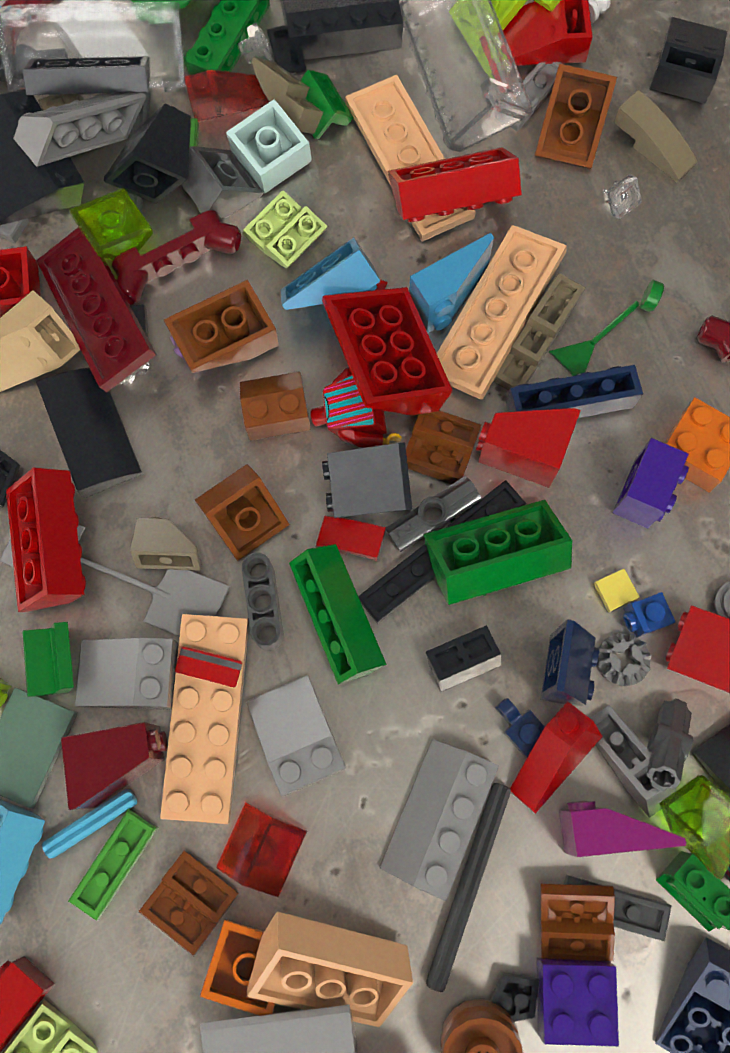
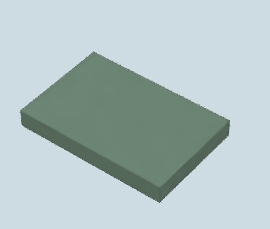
(30, 745)

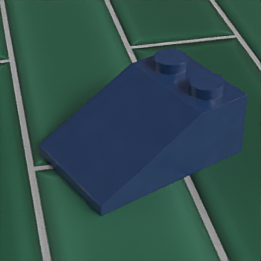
(569, 665)

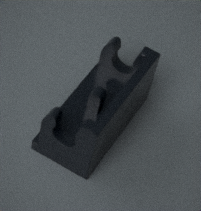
(464, 658)

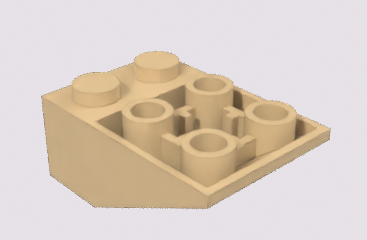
(32, 341)

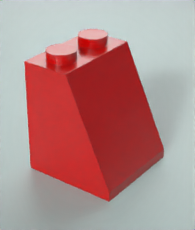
(528, 442)
(702, 648)

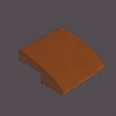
(441, 445)
(188, 903)
(577, 922)

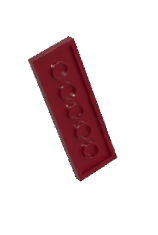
(95, 310)

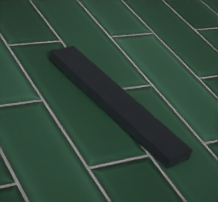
(417, 569)

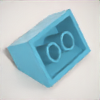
(18, 835)

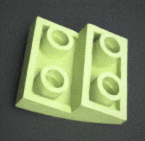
(284, 229)
(50, 1032)

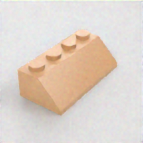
(329, 966)

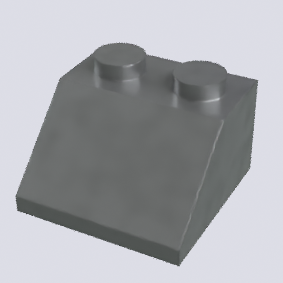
(219, 181)

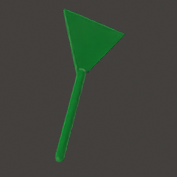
(577, 356)

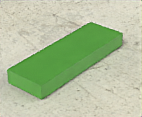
(113, 864)

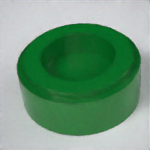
(652, 296)

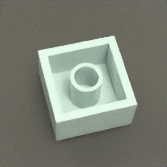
(269, 146)

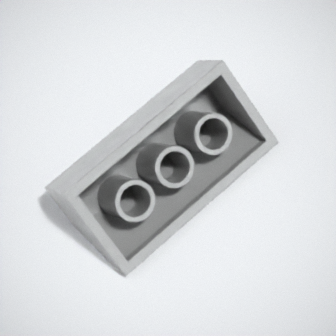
(78, 126)
(439, 819)
(289, 1032)

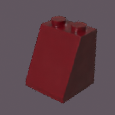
(108, 761)

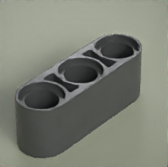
(260, 586)

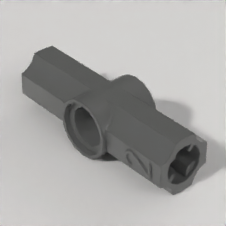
(450, 501)
(669, 745)

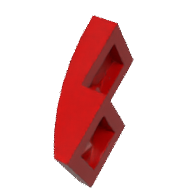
(352, 536)

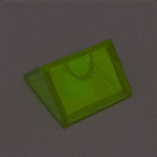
(112, 224)
(703, 818)

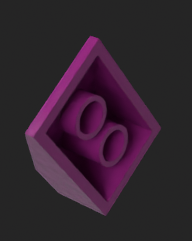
(602, 831)

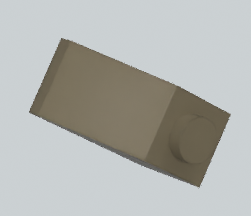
(162, 546)

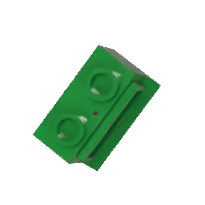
(697, 891)

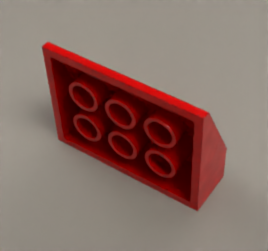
(388, 351)

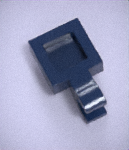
(523, 729)

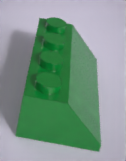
(498, 551)

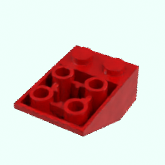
(548, 36)

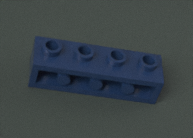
(589, 392)

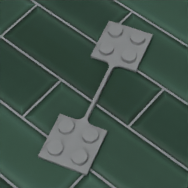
(176, 595)

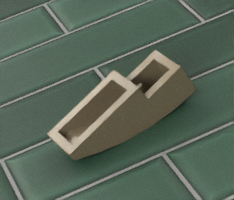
(288, 93)
(655, 136)

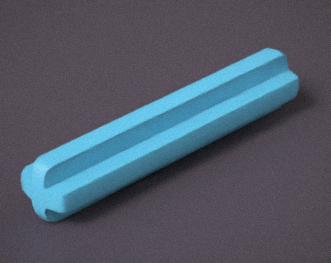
(89, 823)

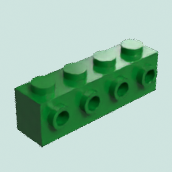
(219, 40)
(325, 580)

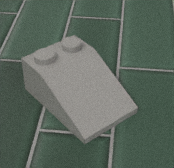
(127, 673)
(295, 736)

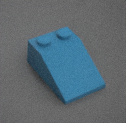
(338, 273)
(447, 283)

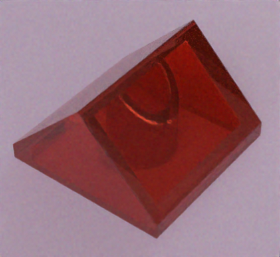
(261, 850)

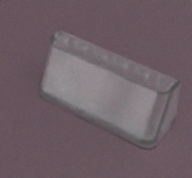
(95, 31)
(465, 68)

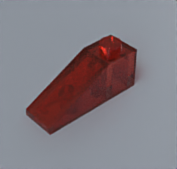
(223, 93)

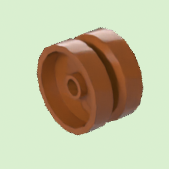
(480, 1028)

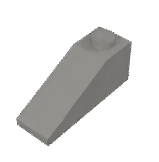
(628, 760)

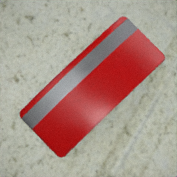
(208, 666)

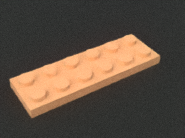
(400, 140)
(498, 309)
(204, 726)

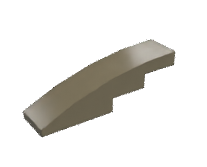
(539, 332)

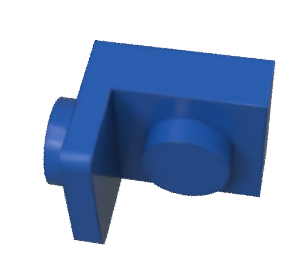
(648, 615)

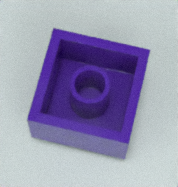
(651, 484)
(577, 1002)

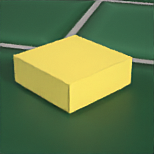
(616, 590)

